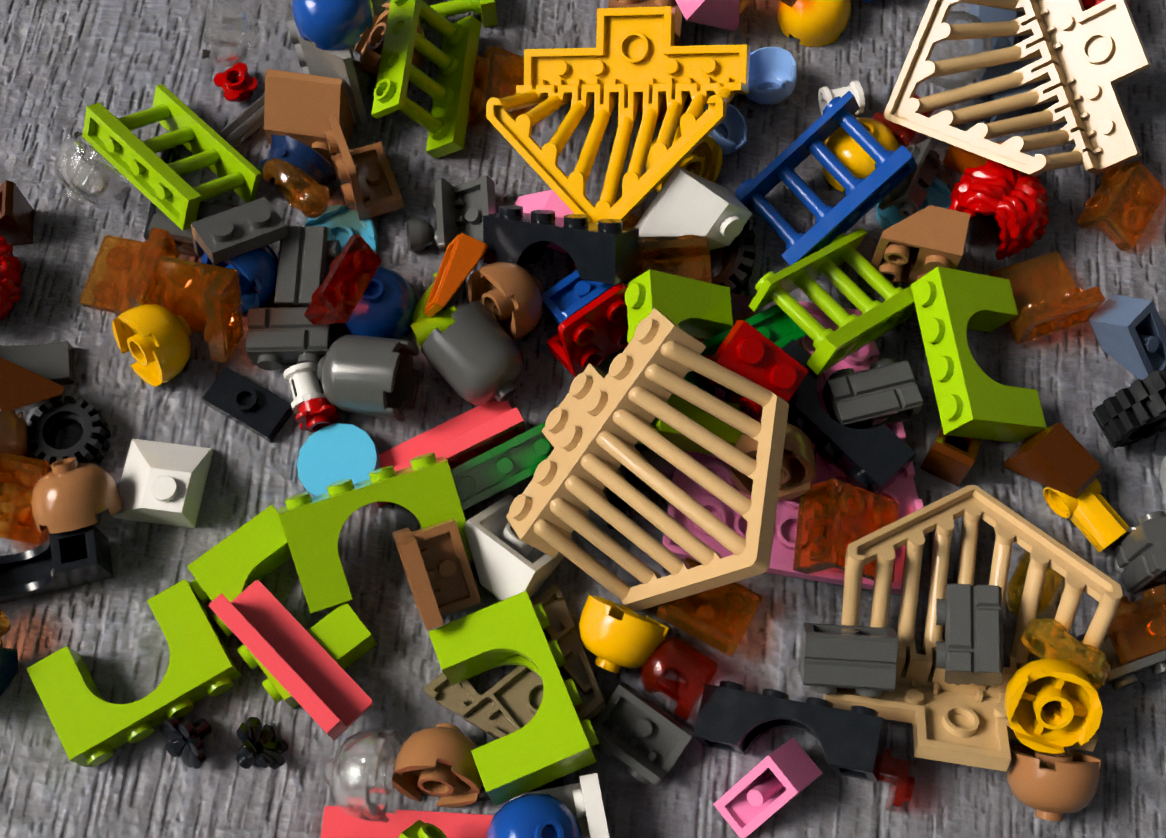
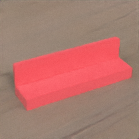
(460, 437)
(294, 658)
(454, 825)

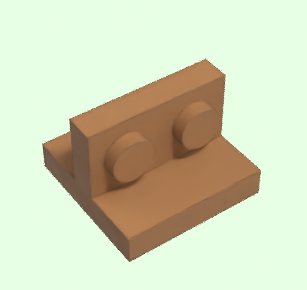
(437, 571)

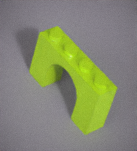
(700, 311)
(967, 398)
(315, 522)
(251, 556)
(196, 668)
(555, 738)

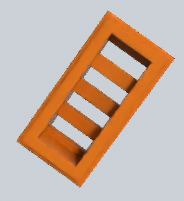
(458, 262)

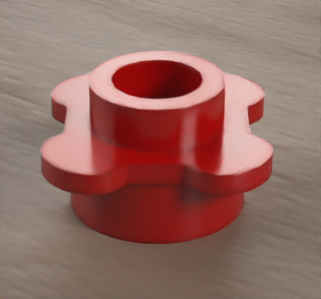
(240, 90)
(316, 414)

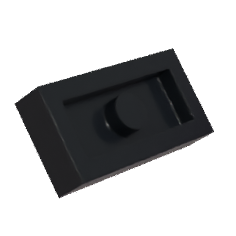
(248, 404)

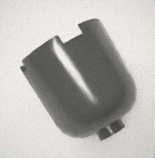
(476, 356)
(370, 375)

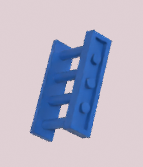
(860, 193)

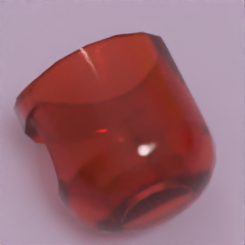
(688, 663)

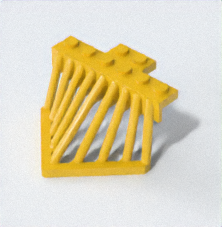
(630, 60)

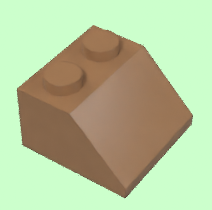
(301, 106)

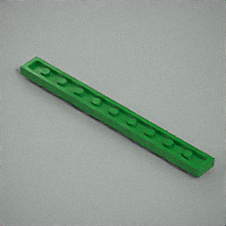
(521, 455)

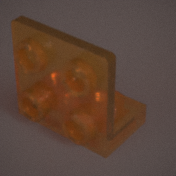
(127, 272)
(1046, 297)
(206, 299)
(832, 518)

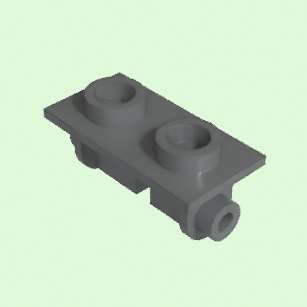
(909, 195)

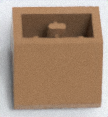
(921, 243)

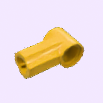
(1089, 514)

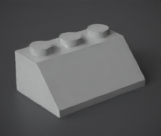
(331, 64)

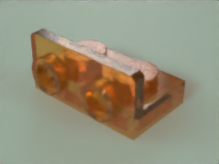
(684, 257)
(1140, 626)

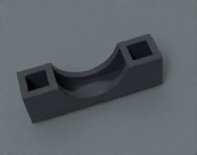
(600, 250)
(866, 456)
(56, 565)
(736, 719)

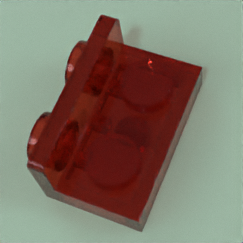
(344, 283)

